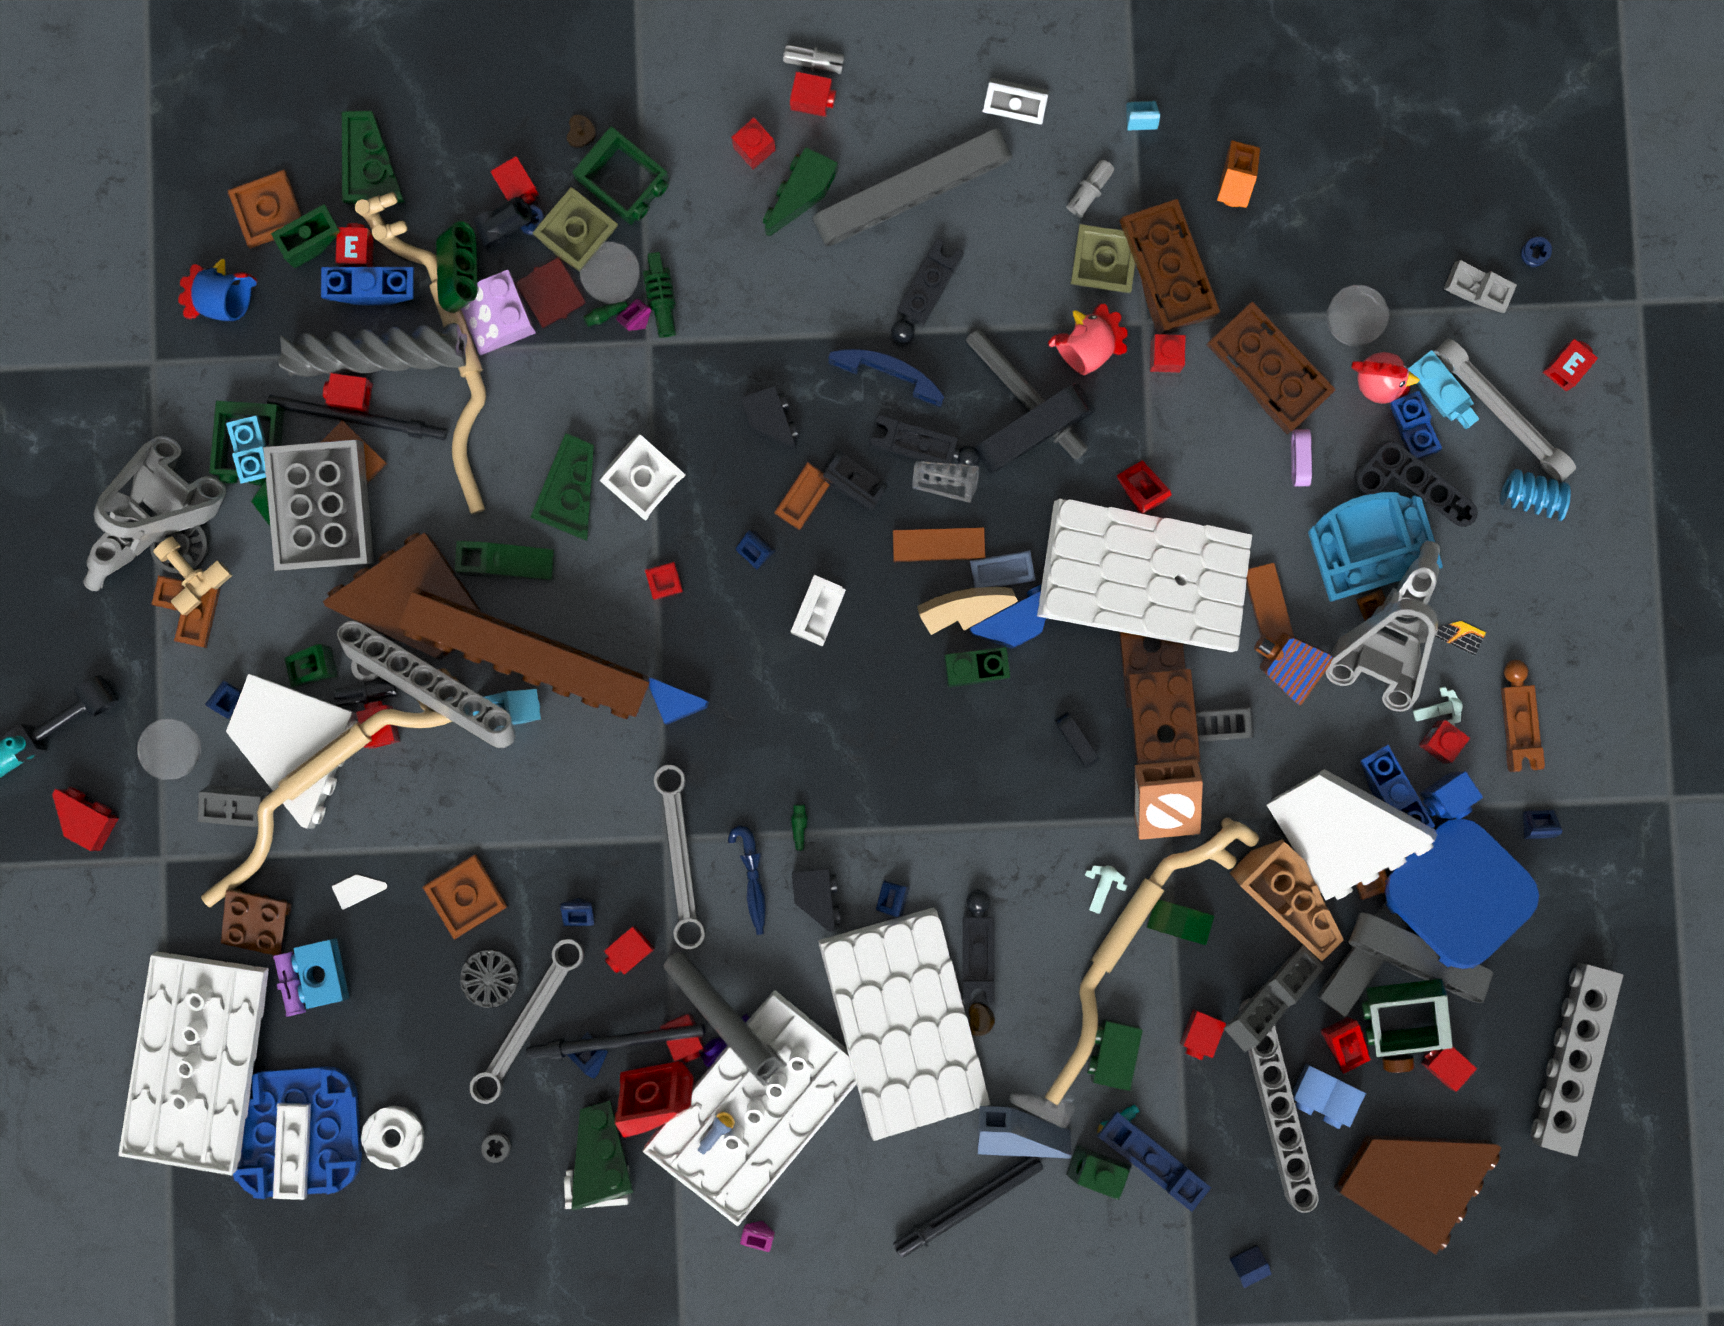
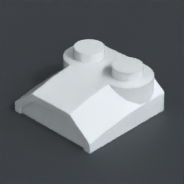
(641, 476)

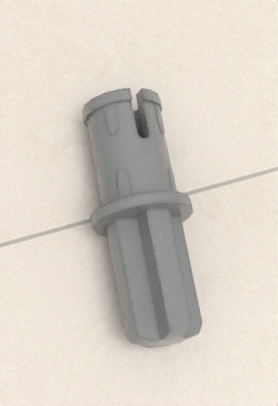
(813, 58)
(1090, 188)

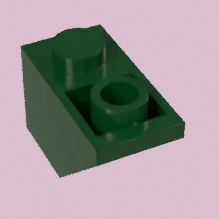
(976, 667)

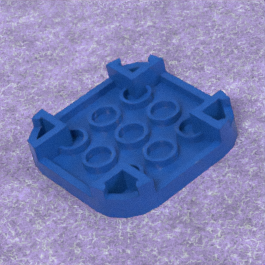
(1462, 894)
(333, 1128)

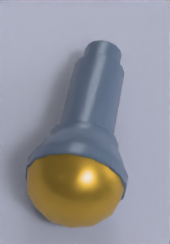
(722, 1124)

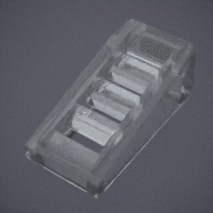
(964, 478)
(1042, 1107)

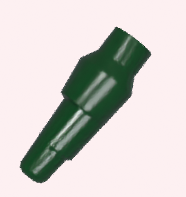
(603, 313)
(799, 823)

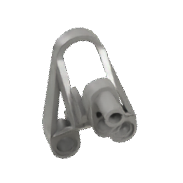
(161, 489)
(1387, 657)

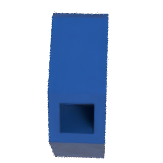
(367, 285)
(1014, 623)
(1391, 784)

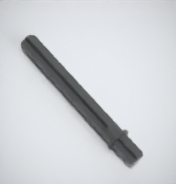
(1021, 388)

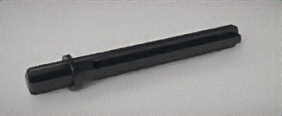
(967, 1206)

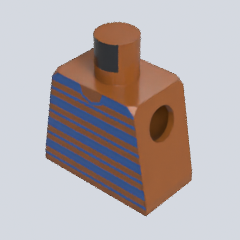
(1292, 664)

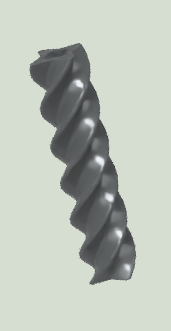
(370, 353)

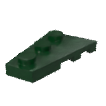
(365, 159)
(566, 492)
(600, 1159)

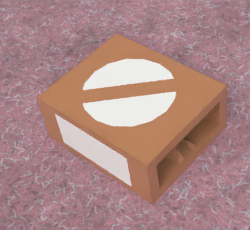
(1168, 799)

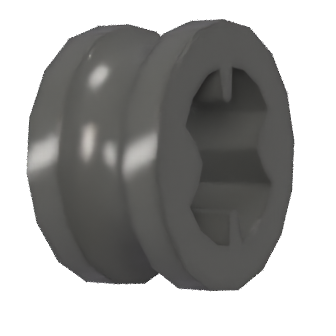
(504, 1150)

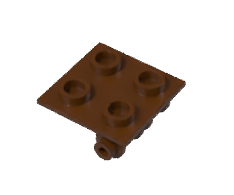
(254, 922)

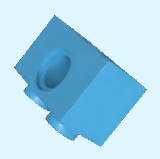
(333, 987)

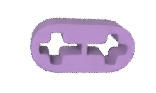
(1301, 457)

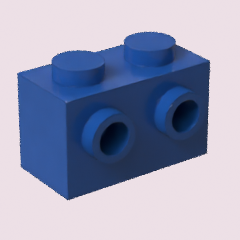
(1451, 796)

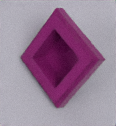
(634, 316)
(757, 1236)

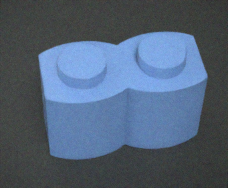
(1327, 1096)

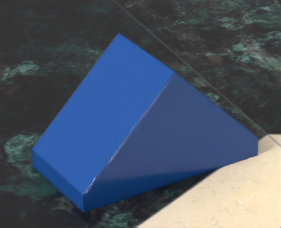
(674, 703)

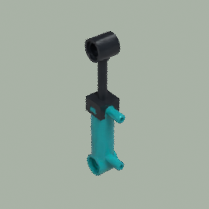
(25, 743)

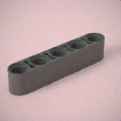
(1417, 957)

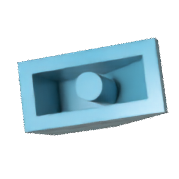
(520, 704)

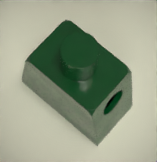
(1098, 1172)

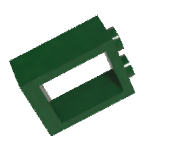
(599, 156)
(239, 410)
(1413, 1039)

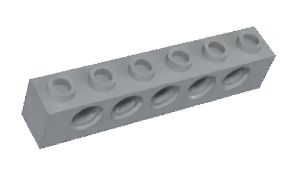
(1583, 1075)

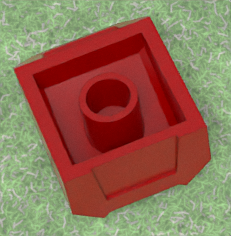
(652, 1097)

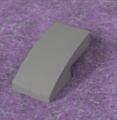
(1480, 287)

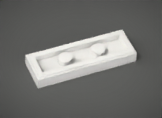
(291, 1151)

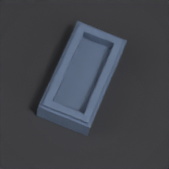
(1003, 570)

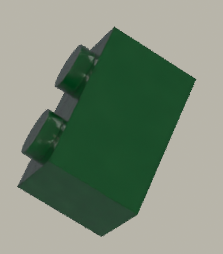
(1115, 1054)

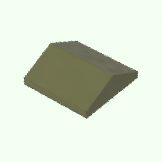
(575, 229)
(1103, 259)

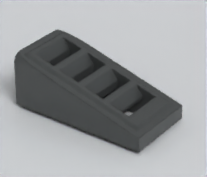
(1247, 724)

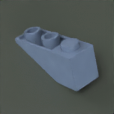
(1016, 1133)

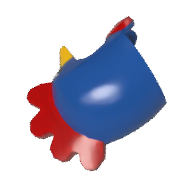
(213, 295)

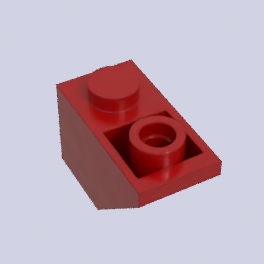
(83, 821)

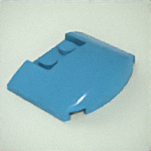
(1369, 542)

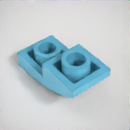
(248, 446)

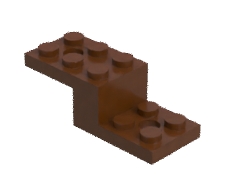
(1159, 694)

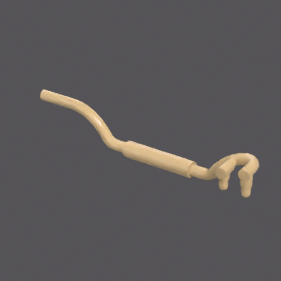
(387, 235)
(309, 774)
(1125, 930)

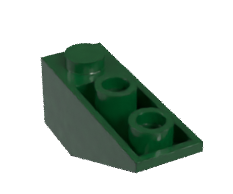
(807, 186)
(503, 560)

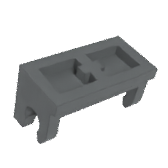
(230, 805)

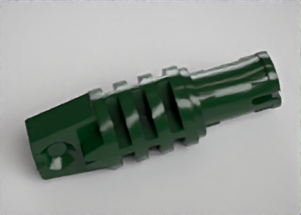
(660, 295)

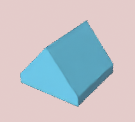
(1142, 115)

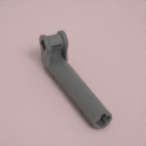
(753, 1052)

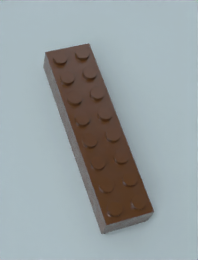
(523, 652)

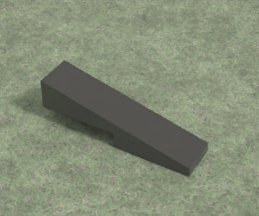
(1355, 972)
(1274, 998)

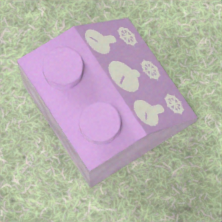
(497, 314)

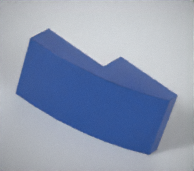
(1414, 425)

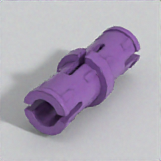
(288, 984)

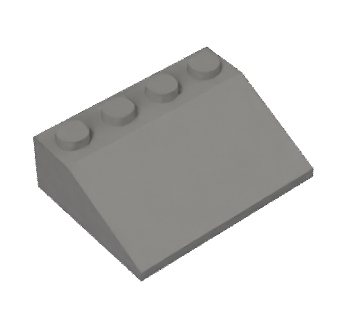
(318, 505)

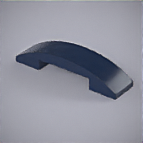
(852, 359)
(1154, 1161)

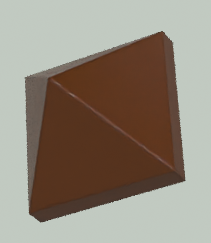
(1370, 602)

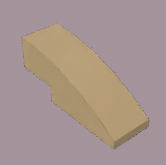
(965, 606)

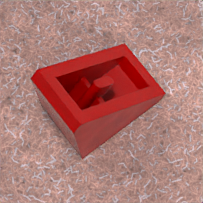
(1143, 487)
(1346, 1044)

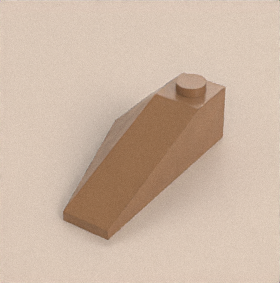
(1286, 889)

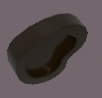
(581, 131)
(981, 1019)

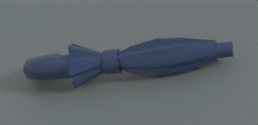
(755, 892)

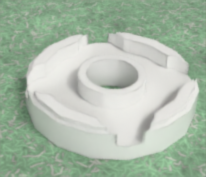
(374, 1140)

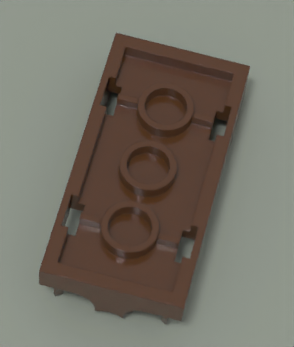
(1169, 267)
(1271, 368)

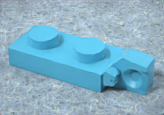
(1443, 390)

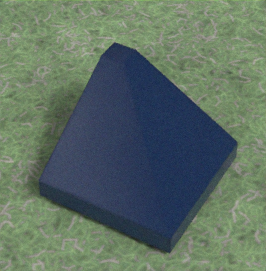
(590, 1061)

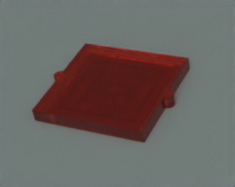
(550, 292)

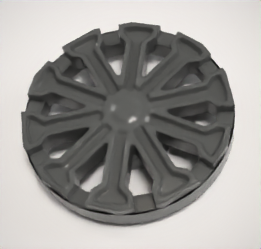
(186, 543)
(489, 978)

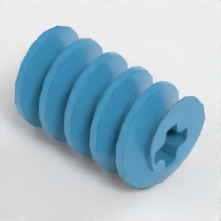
(1536, 492)

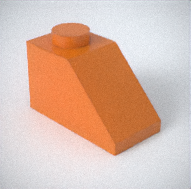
(1239, 174)

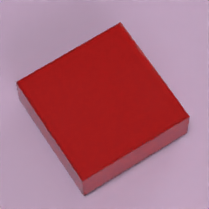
(663, 580)

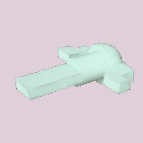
(1452, 706)
(1108, 874)

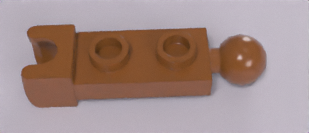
(1521, 719)

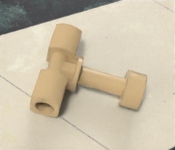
(195, 582)

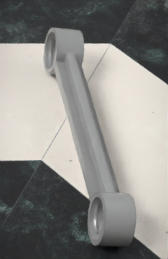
(1552, 460)
(679, 856)
(526, 1021)

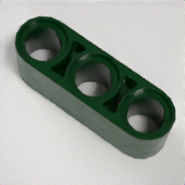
(456, 267)

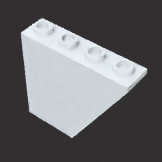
(282, 731)
(1346, 832)

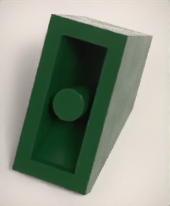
(306, 236)

